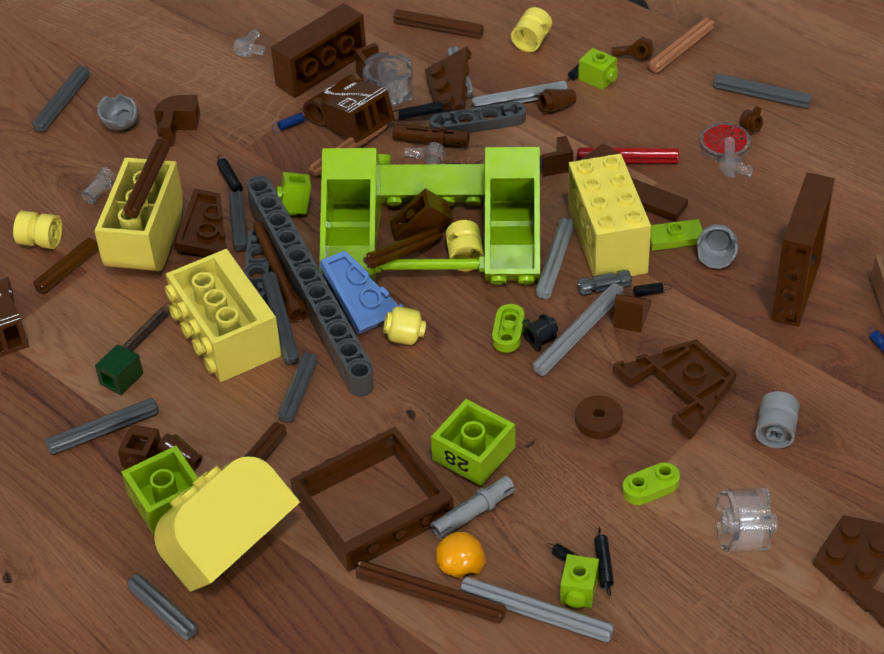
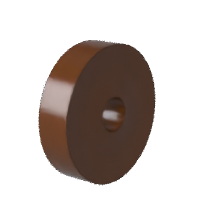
(603, 427)

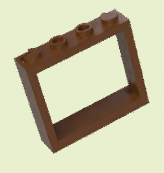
(802, 249)
(389, 533)

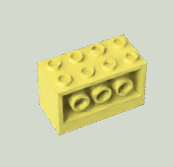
(608, 216)
(223, 315)

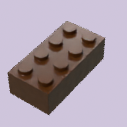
(318, 50)

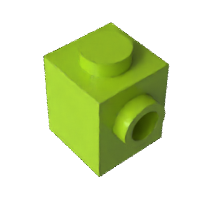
(598, 69)
(294, 192)
(579, 581)

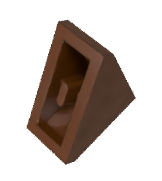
(630, 312)

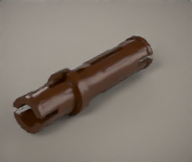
(428, 135)

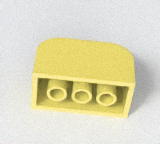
(147, 239)
(221, 519)

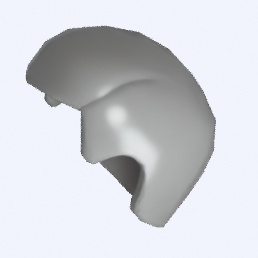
(118, 112)
(717, 246)

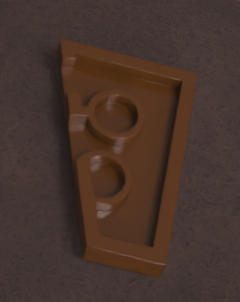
(448, 79)
(202, 225)

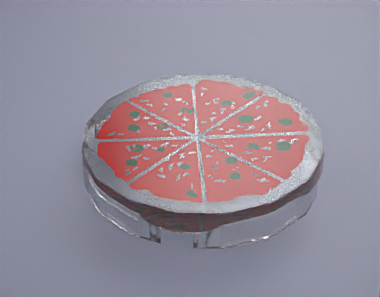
(713, 140)

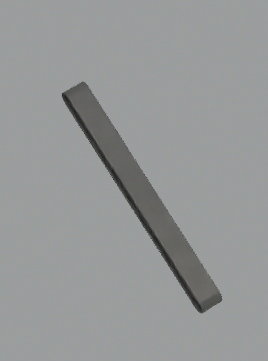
(311, 287)

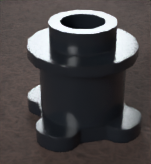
(540, 330)

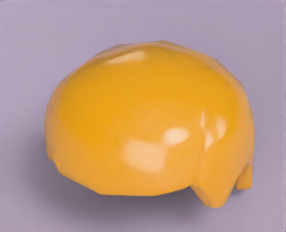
(460, 555)

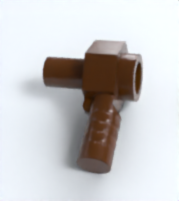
(640, 48)

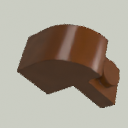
(175, 114)

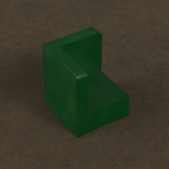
(119, 369)

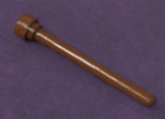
(294, 306)

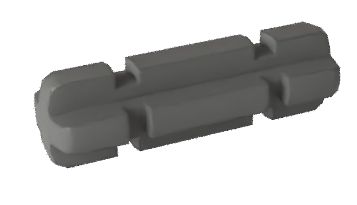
(602, 282)

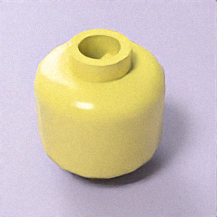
(404, 325)

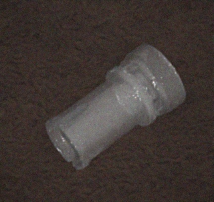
(102, 181)

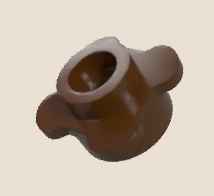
(751, 120)

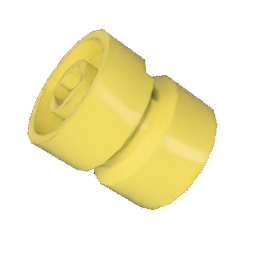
(531, 29)
(37, 229)
(464, 240)

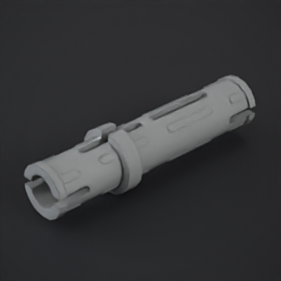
(483, 500)

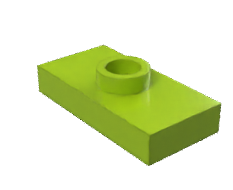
(675, 234)

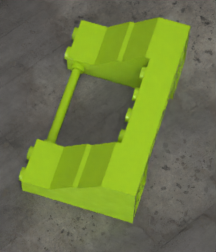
(508, 183)

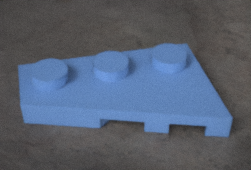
(357, 293)

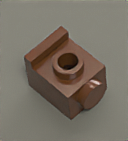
(135, 450)

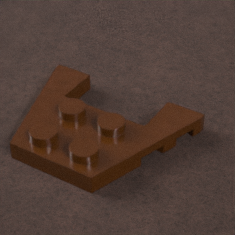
(691, 373)
(855, 561)

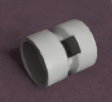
(777, 419)

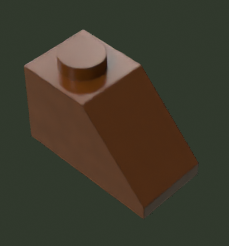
(421, 214)

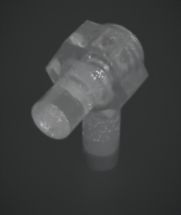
(245, 45)
(431, 154)
(731, 163)

